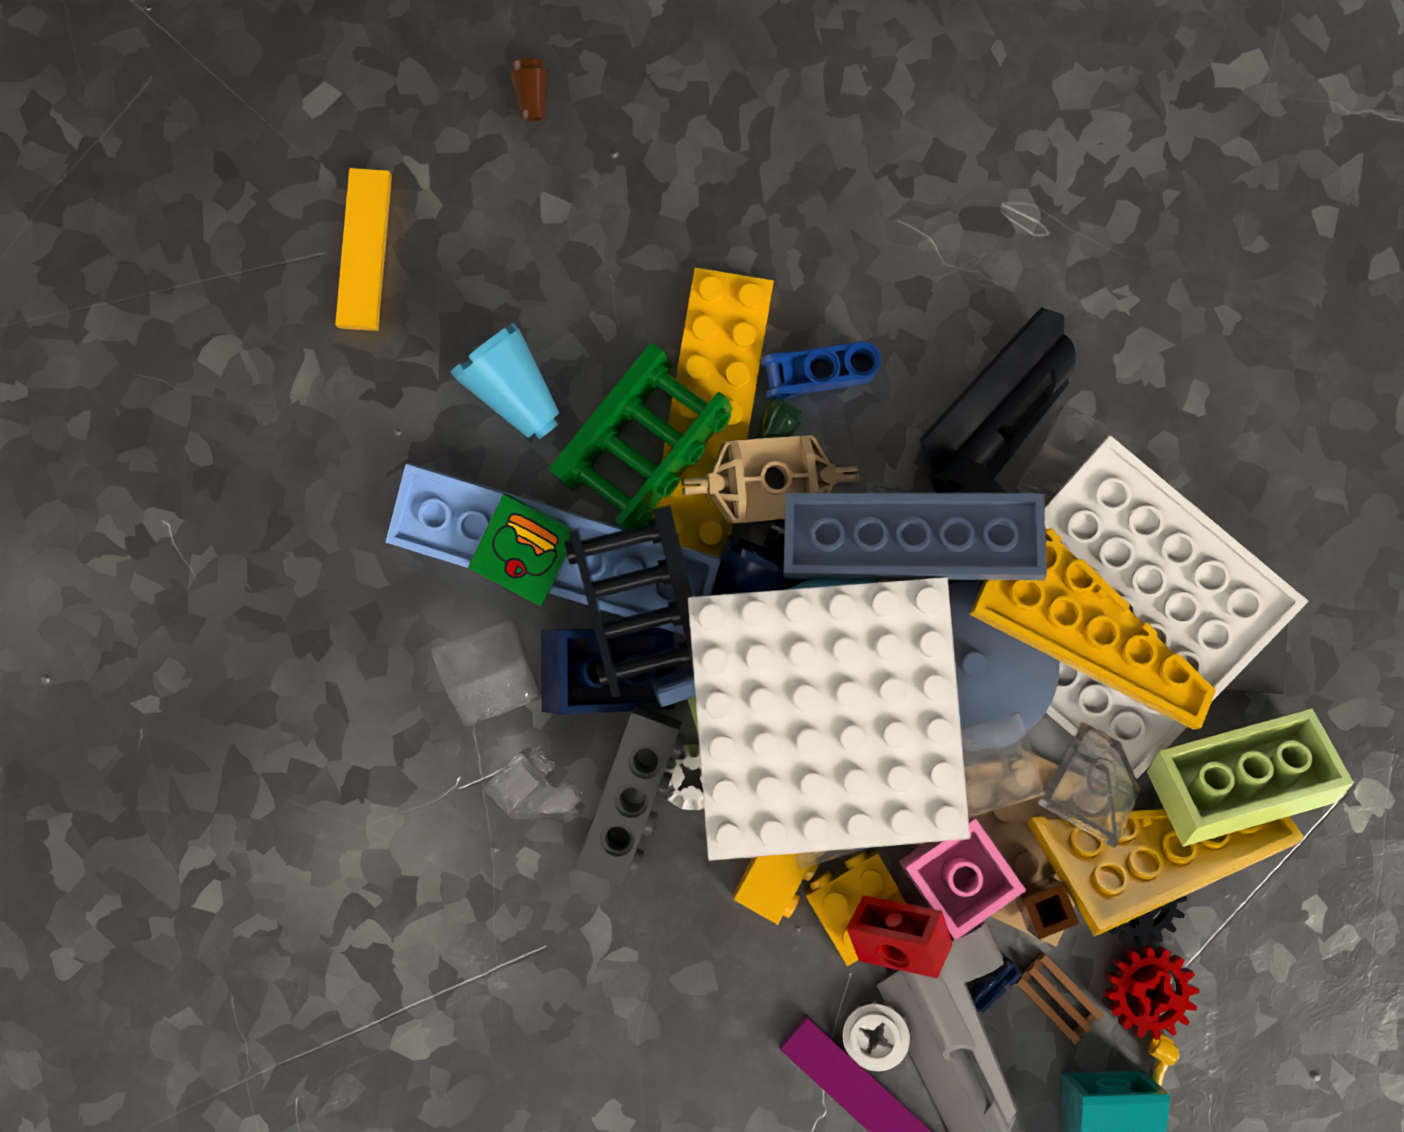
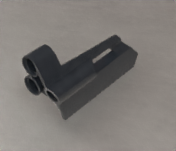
(968, 440)

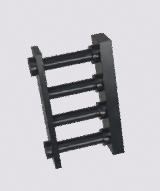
(669, 571)

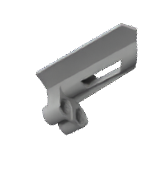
(944, 1024)

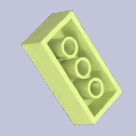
(1248, 777)

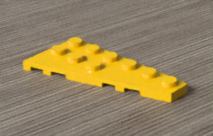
(1092, 630)
(1148, 862)

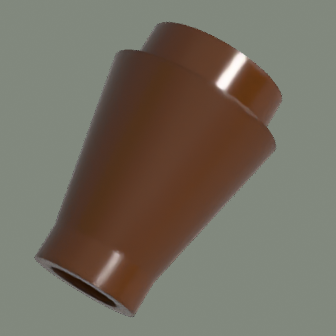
(530, 88)

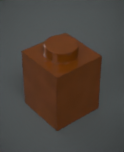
(1046, 908)

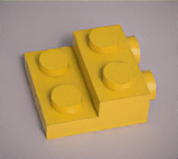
(838, 895)

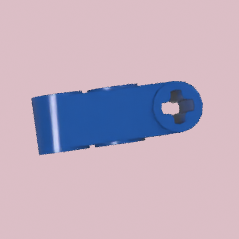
(800, 380)

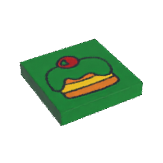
(522, 549)

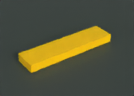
(363, 249)

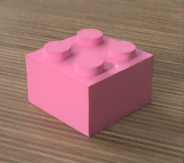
(963, 878)

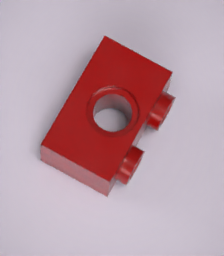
(900, 936)

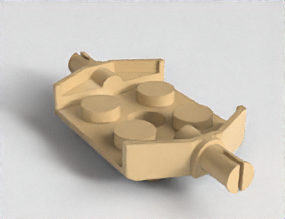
(739, 472)

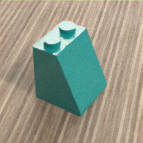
(1113, 1102)

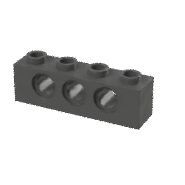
(602, 853)

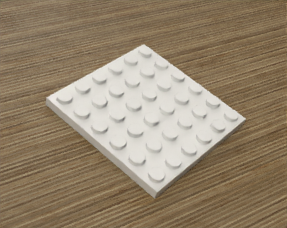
(1175, 573)
(828, 718)

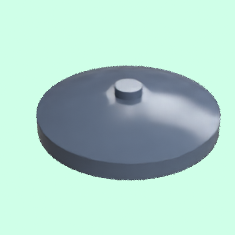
(995, 669)

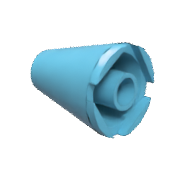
(510, 382)

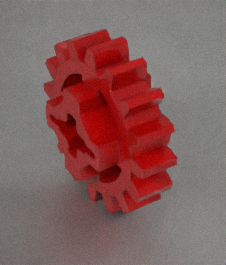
(1147, 1008)

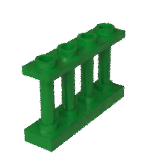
(625, 404)

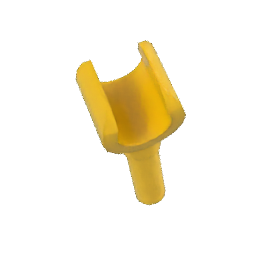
(1166, 1053)

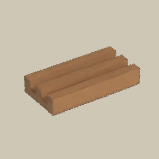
(1082, 1023)

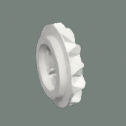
(690, 797)
(882, 1055)

